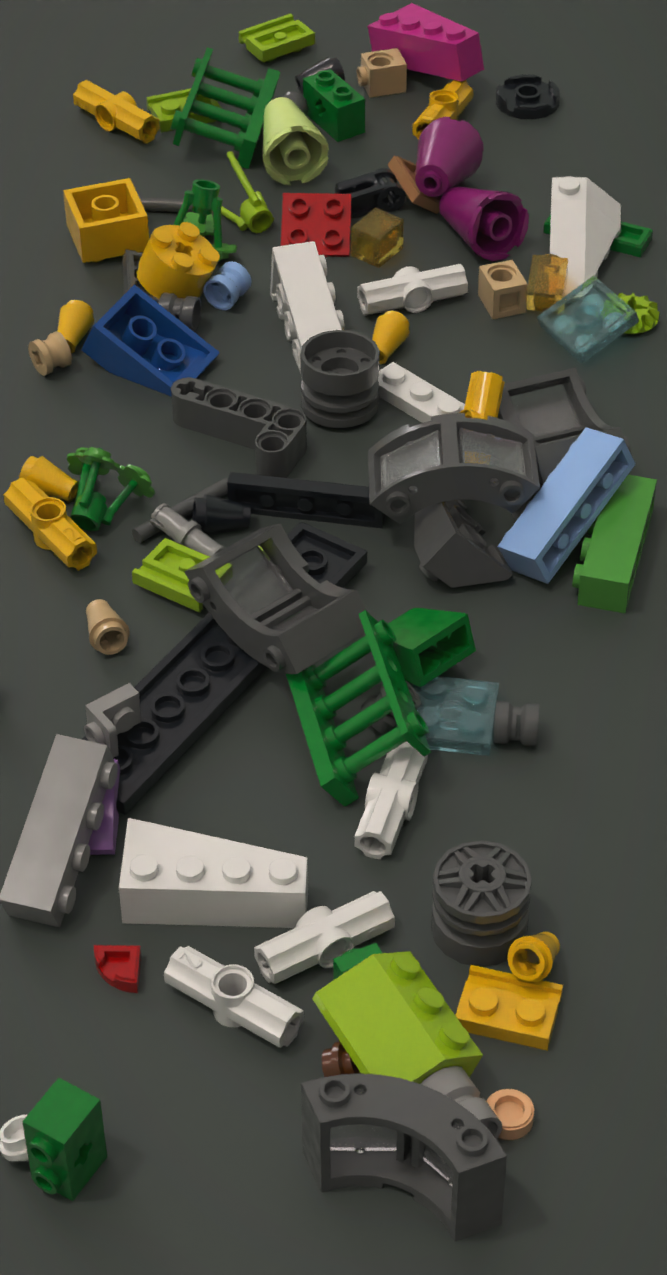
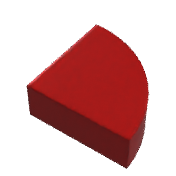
(119, 965)

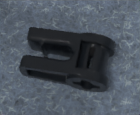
(370, 192)

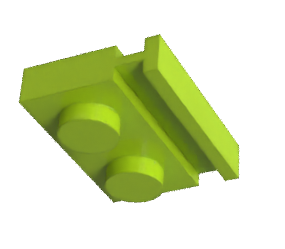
(276, 37)
(165, 106)
(164, 572)

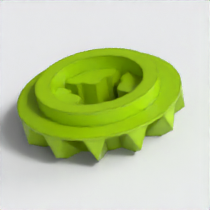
(646, 311)

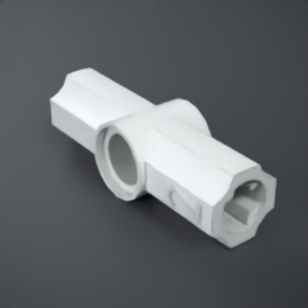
(412, 289)
(390, 801)
(324, 936)
(234, 996)

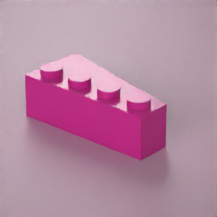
(429, 42)

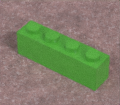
(615, 546)

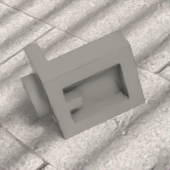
(112, 715)

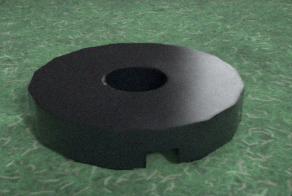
(527, 97)

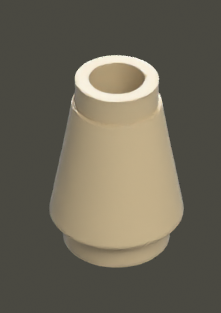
(106, 628)

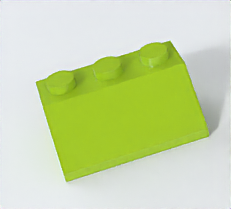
(395, 1020)

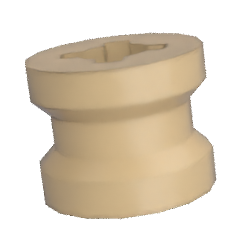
(50, 353)

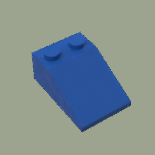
(147, 344)

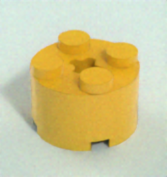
(177, 261)

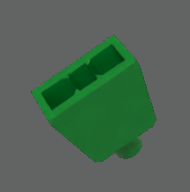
(431, 642)

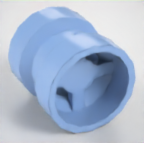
(227, 285)

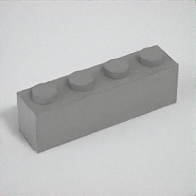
(58, 831)

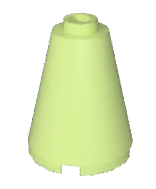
(292, 143)

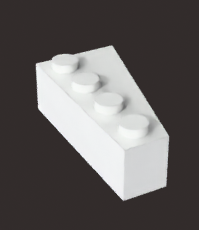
(303, 294)
(208, 880)

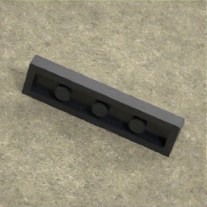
(305, 499)

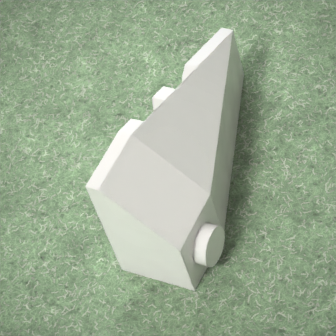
(582, 226)

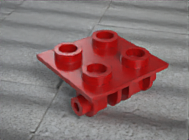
(318, 219)

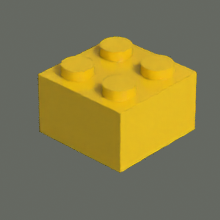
(106, 220)

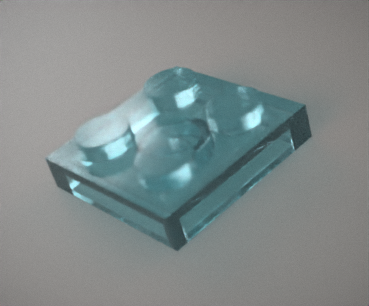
(588, 319)
(459, 714)

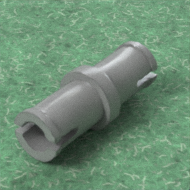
(184, 531)

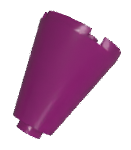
(447, 155)
(486, 219)

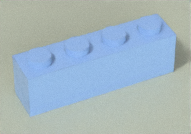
(566, 505)

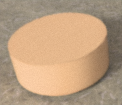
(514, 1111)

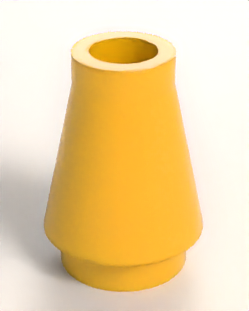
(75, 322)
(389, 333)
(49, 478)
(533, 956)

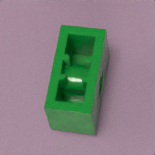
(334, 105)
(65, 1139)

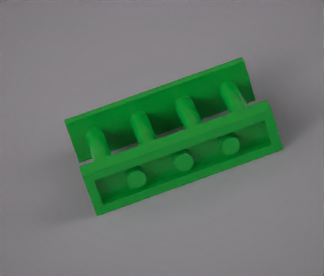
(250, 124)
(317, 710)

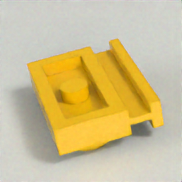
(508, 1008)

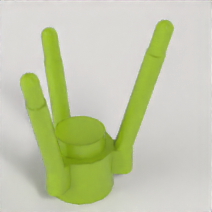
(253, 211)

